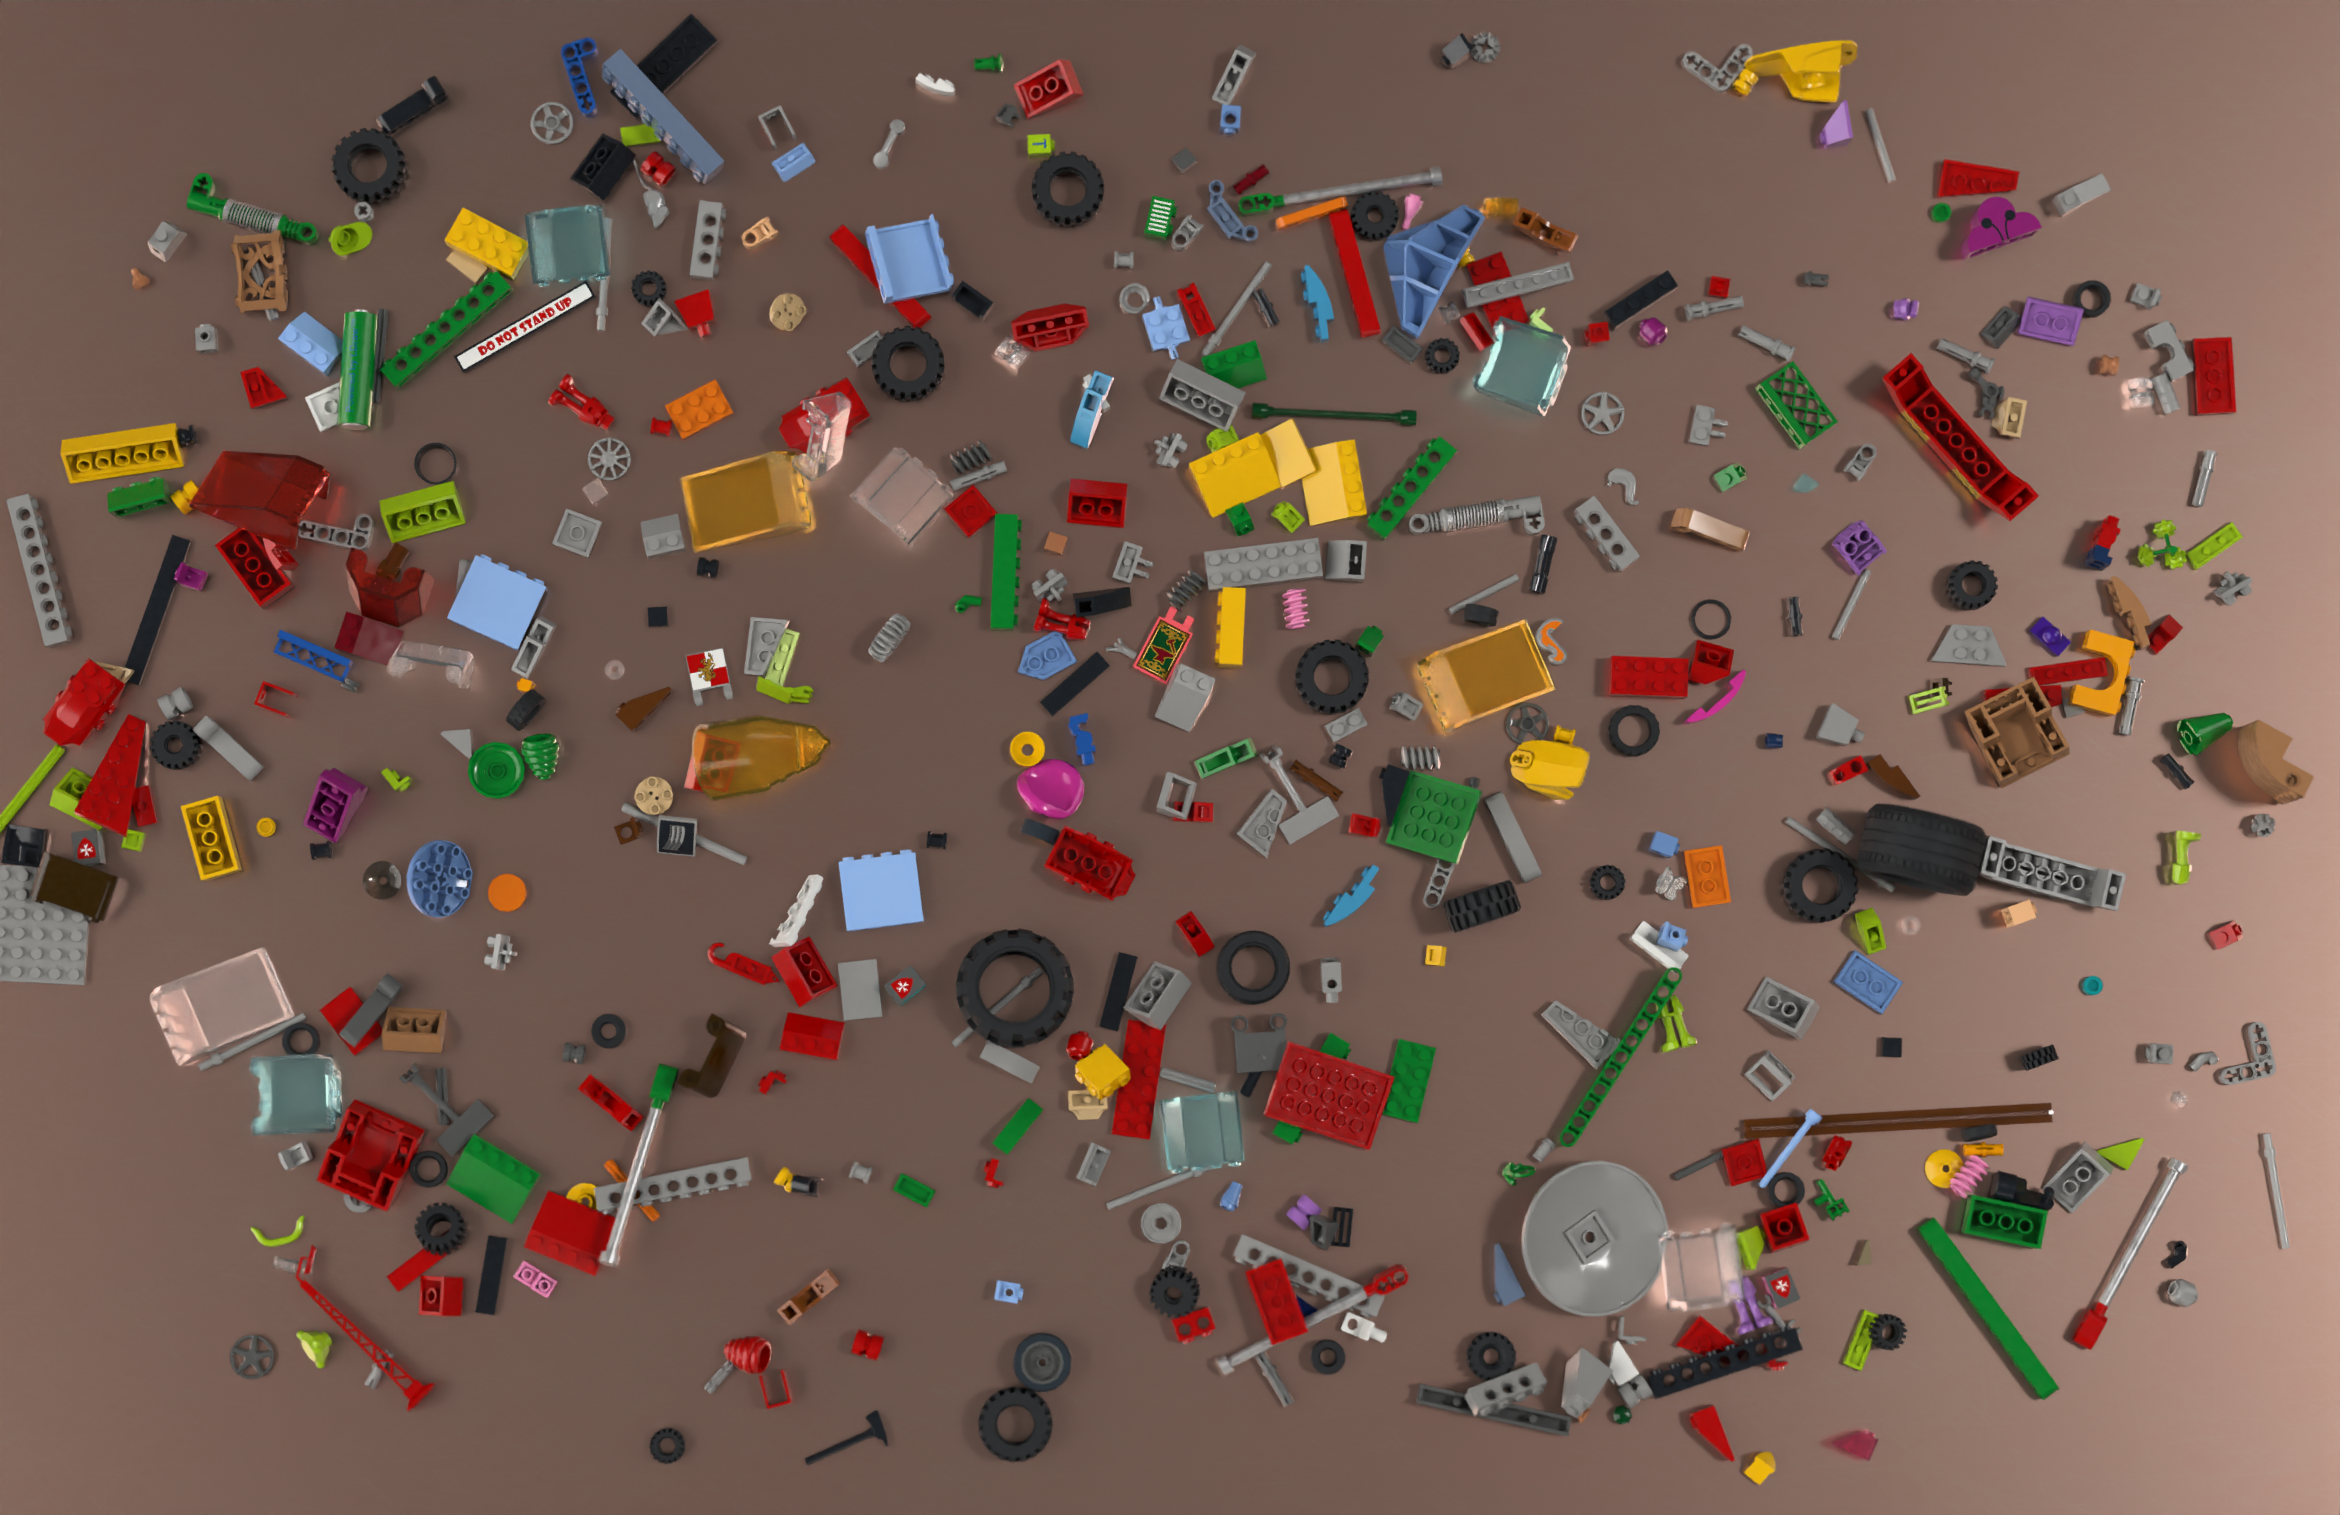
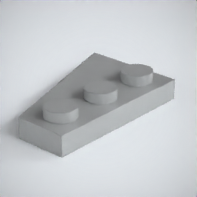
(762, 644)

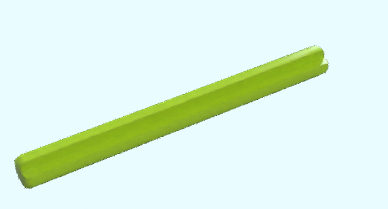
(30, 785)

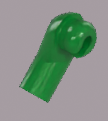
(966, 601)

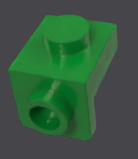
(1731, 476)
(1240, 519)

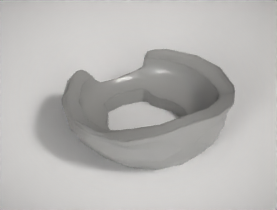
(1134, 288)

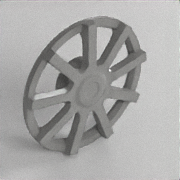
(609, 458)

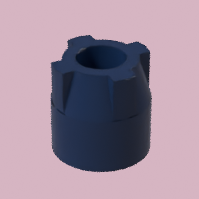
(1773, 741)

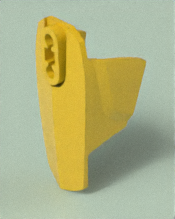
(1807, 69)
(1549, 767)

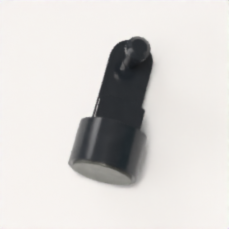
(2010, 1188)

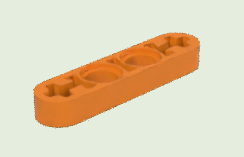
(1311, 213)

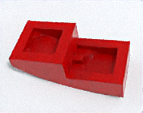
(1198, 812)

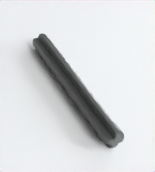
(380, 350)

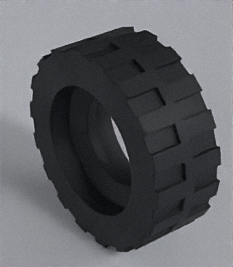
(525, 709)

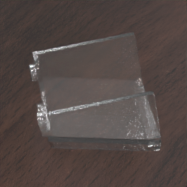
(903, 495)
(1702, 1268)

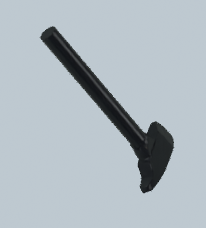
(876, 1430)

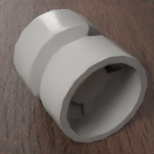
(175, 703)
(1634, 1391)

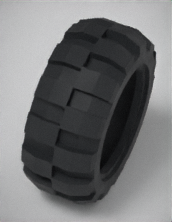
(1022, 943)

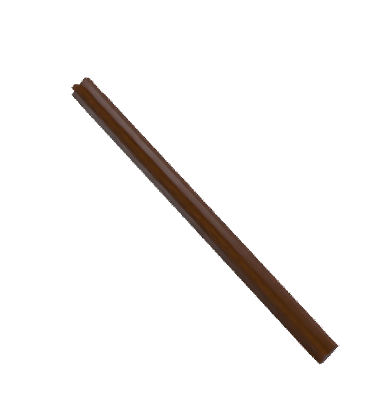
(1901, 1120)

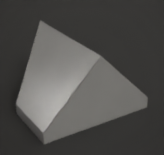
(662, 320)

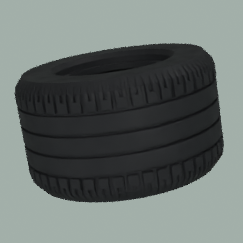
(1921, 849)

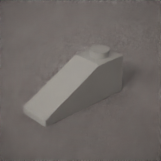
(1234, 75)
(2081, 194)

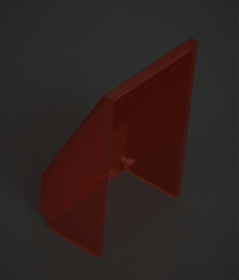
(262, 493)

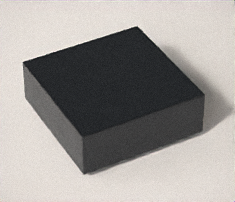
(657, 616)
(1891, 1047)

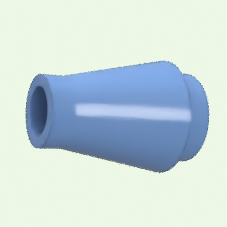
(1231, 1197)

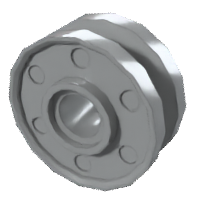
(1173, 1223)

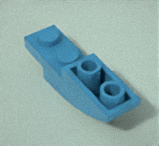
(1317, 295)
(1090, 409)
(1348, 904)

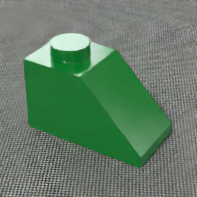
(1370, 640)

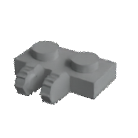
(1702, 426)
(1128, 561)

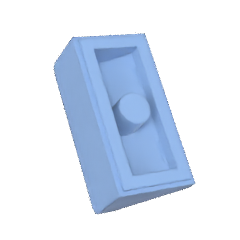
(793, 162)

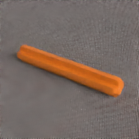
(620, 1177)

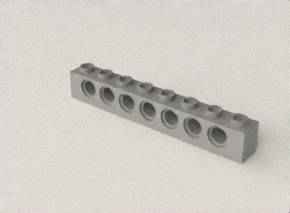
(17, 507)
(742, 1178)
(1242, 1256)

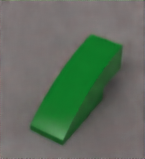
(1226, 758)
(1017, 1126)

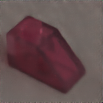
(1858, 1443)

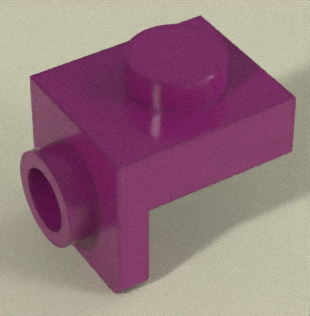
(190, 577)

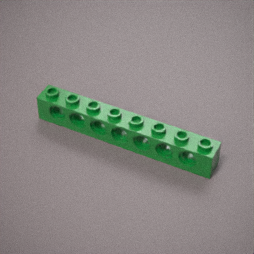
(457, 328)

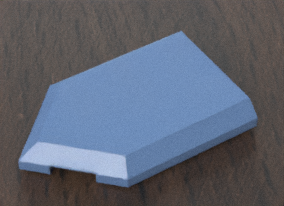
(1046, 656)

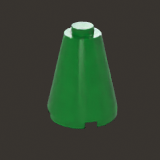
(2203, 731)

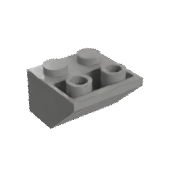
(1346, 560)

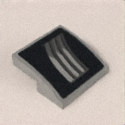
(676, 835)

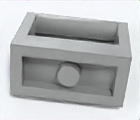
(1170, 779)
(1777, 1068)

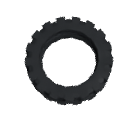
(1649, 718)

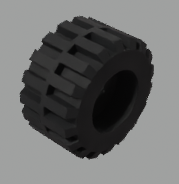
(1987, 580)
(430, 1218)

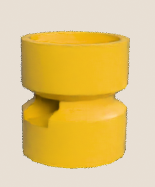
(183, 498)

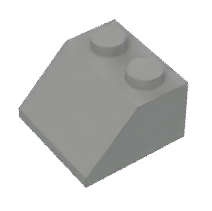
(663, 536)

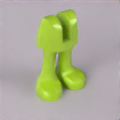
(2182, 869)
(1686, 1039)

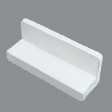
(1646, 938)

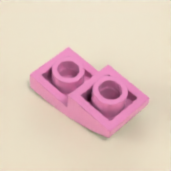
(535, 1279)

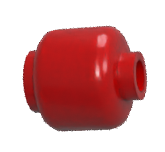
(1079, 1045)

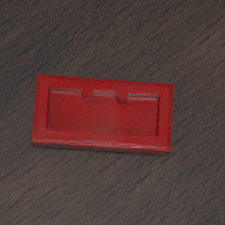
(1476, 331)
(144, 806)

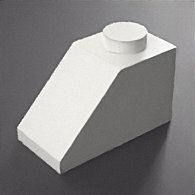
(1621, 1365)

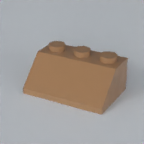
(414, 1030)

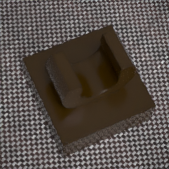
(1940, 682)

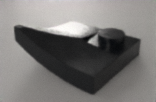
(23, 846)

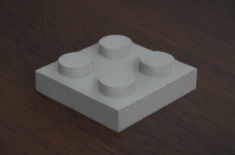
(577, 533)

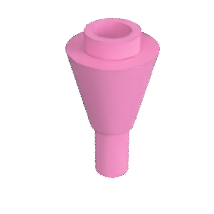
(1412, 205)

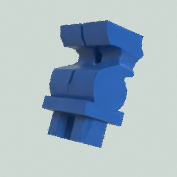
(1084, 739)

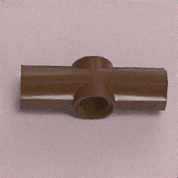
(391, 566)

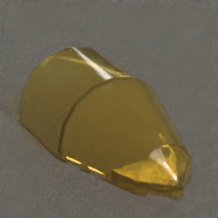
(752, 753)

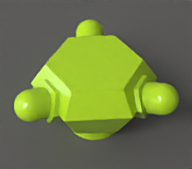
(315, 1346)

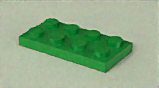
(1411, 1075)

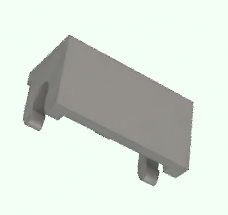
(1093, 1164)

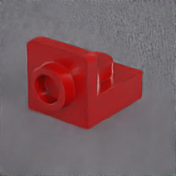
(1773, 1364)

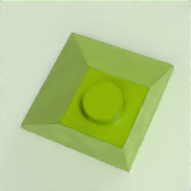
(1751, 1245)

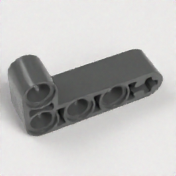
(371, 1010)

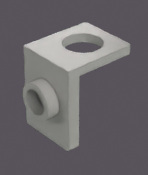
(1629, 1339)

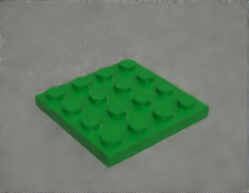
(1434, 817)

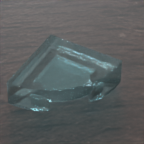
(1805, 484)

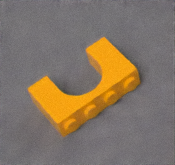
(2118, 652)

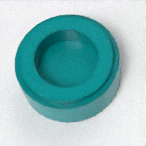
(2092, 985)

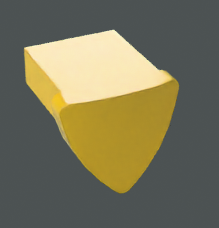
(1761, 1467)

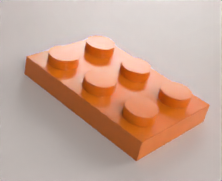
(699, 409)
(1707, 876)

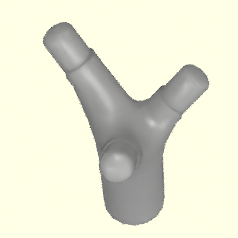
(1122, 649)

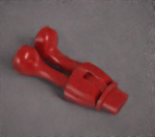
(593, 410)

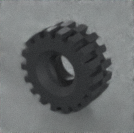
(1370, 229)
(189, 749)
(1180, 1280)
(1487, 1341)

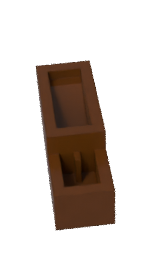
(1893, 778)

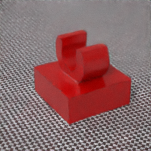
(1719, 287)

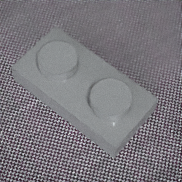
(1346, 725)

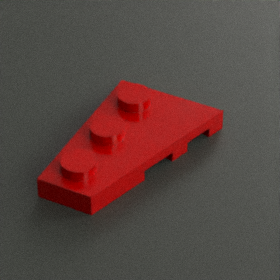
(1705, 1337)

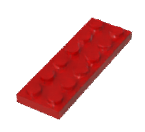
(1137, 1098)

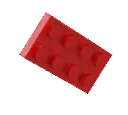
(1493, 269)
(2214, 375)
(1276, 1301)

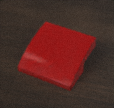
(280, 556)

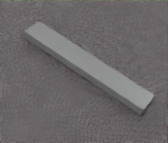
(1518, 285)

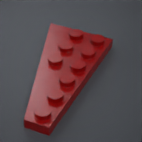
(112, 788)

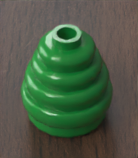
(541, 754)

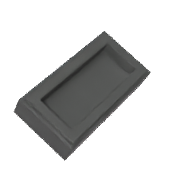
(1402, 344)

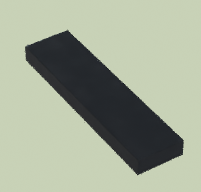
(1075, 684)
(1118, 991)
(491, 1275)

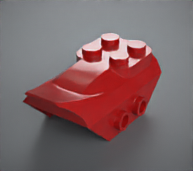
(796, 429)
(83, 705)
(1091, 864)

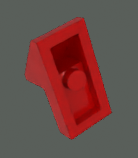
(2163, 634)

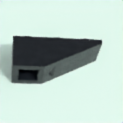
(1101, 601)

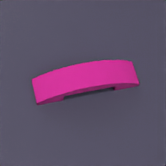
(1734, 684)

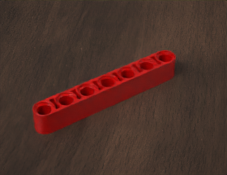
(861, 258)
(1354, 273)

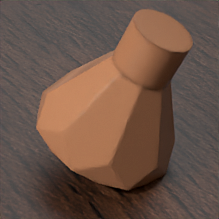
(139, 280)

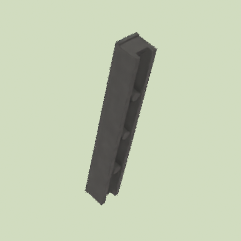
(1512, 1414)

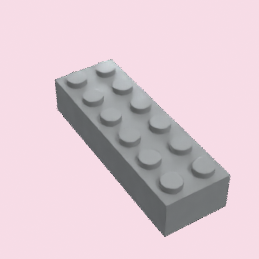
(1263, 564)

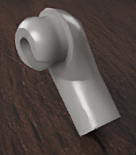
(2203, 1058)

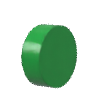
(1941, 212)

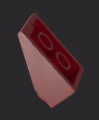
(368, 639)

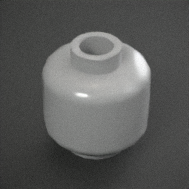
(2183, 1292)

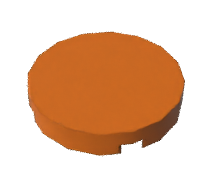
(507, 892)

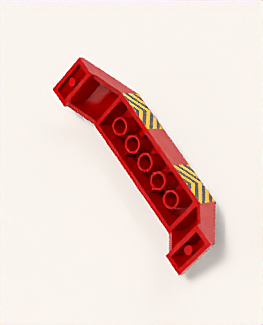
(1956, 441)

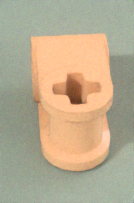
(760, 233)

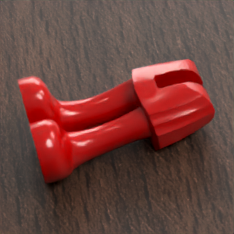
(1076, 626)

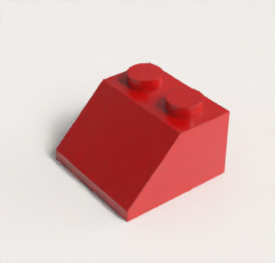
(1784, 1228)
(440, 1295)

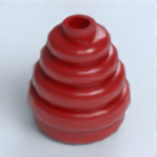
(749, 1354)

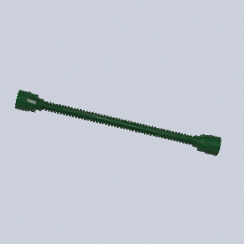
(1405, 417)

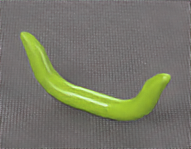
(282, 1240)

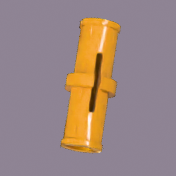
(1983, 1149)

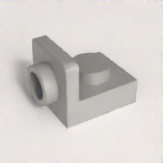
(2146, 296)
(1406, 705)
(2159, 1053)

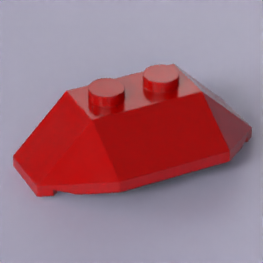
(1050, 326)

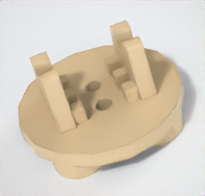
(792, 305)
(660, 789)

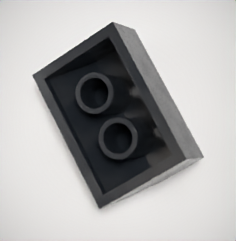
(603, 166)

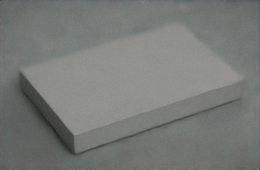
(860, 989)

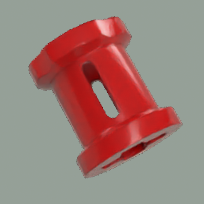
(661, 427)

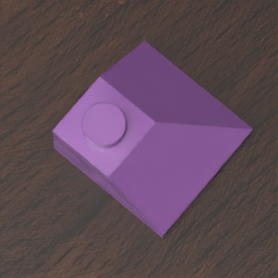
(1838, 129)

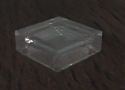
(595, 491)

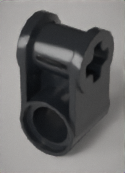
(805, 1185)

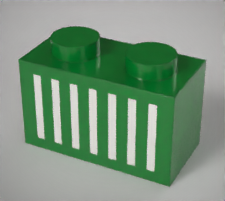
(1159, 218)

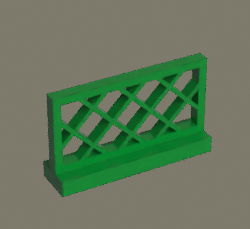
(1782, 410)

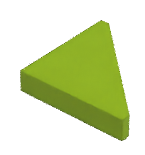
(2123, 1153)

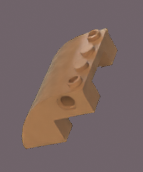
(2017, 732)
(2262, 753)

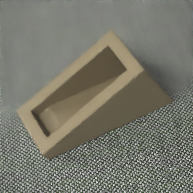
(1865, 1254)

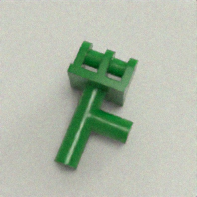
(1828, 1196)

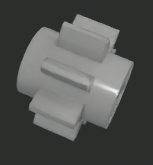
(2263, 825)

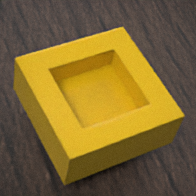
(1435, 955)

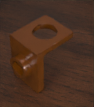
(636, 828)

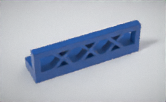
(312, 648)

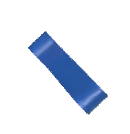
(581, 79)

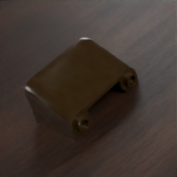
(74, 886)
(719, 1060)

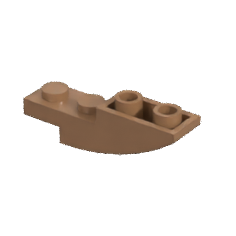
(2128, 604)

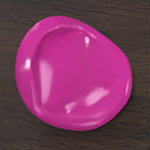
(1052, 788)

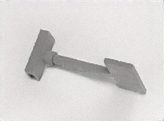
(1308, 818)

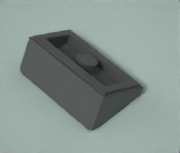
(2001, 327)

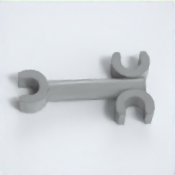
(1775, 1317)

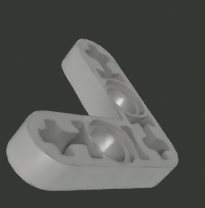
(1716, 74)
(2259, 1059)

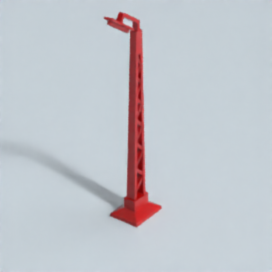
(415, 1391)

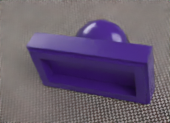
(2050, 636)

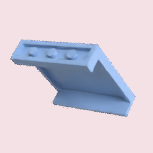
(909, 260)
(497, 601)
(881, 891)

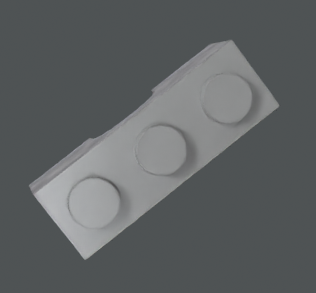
(2164, 335)

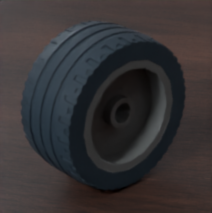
(1042, 1347)

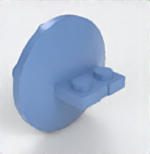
(439, 878)

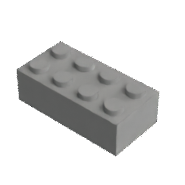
(1202, 395)

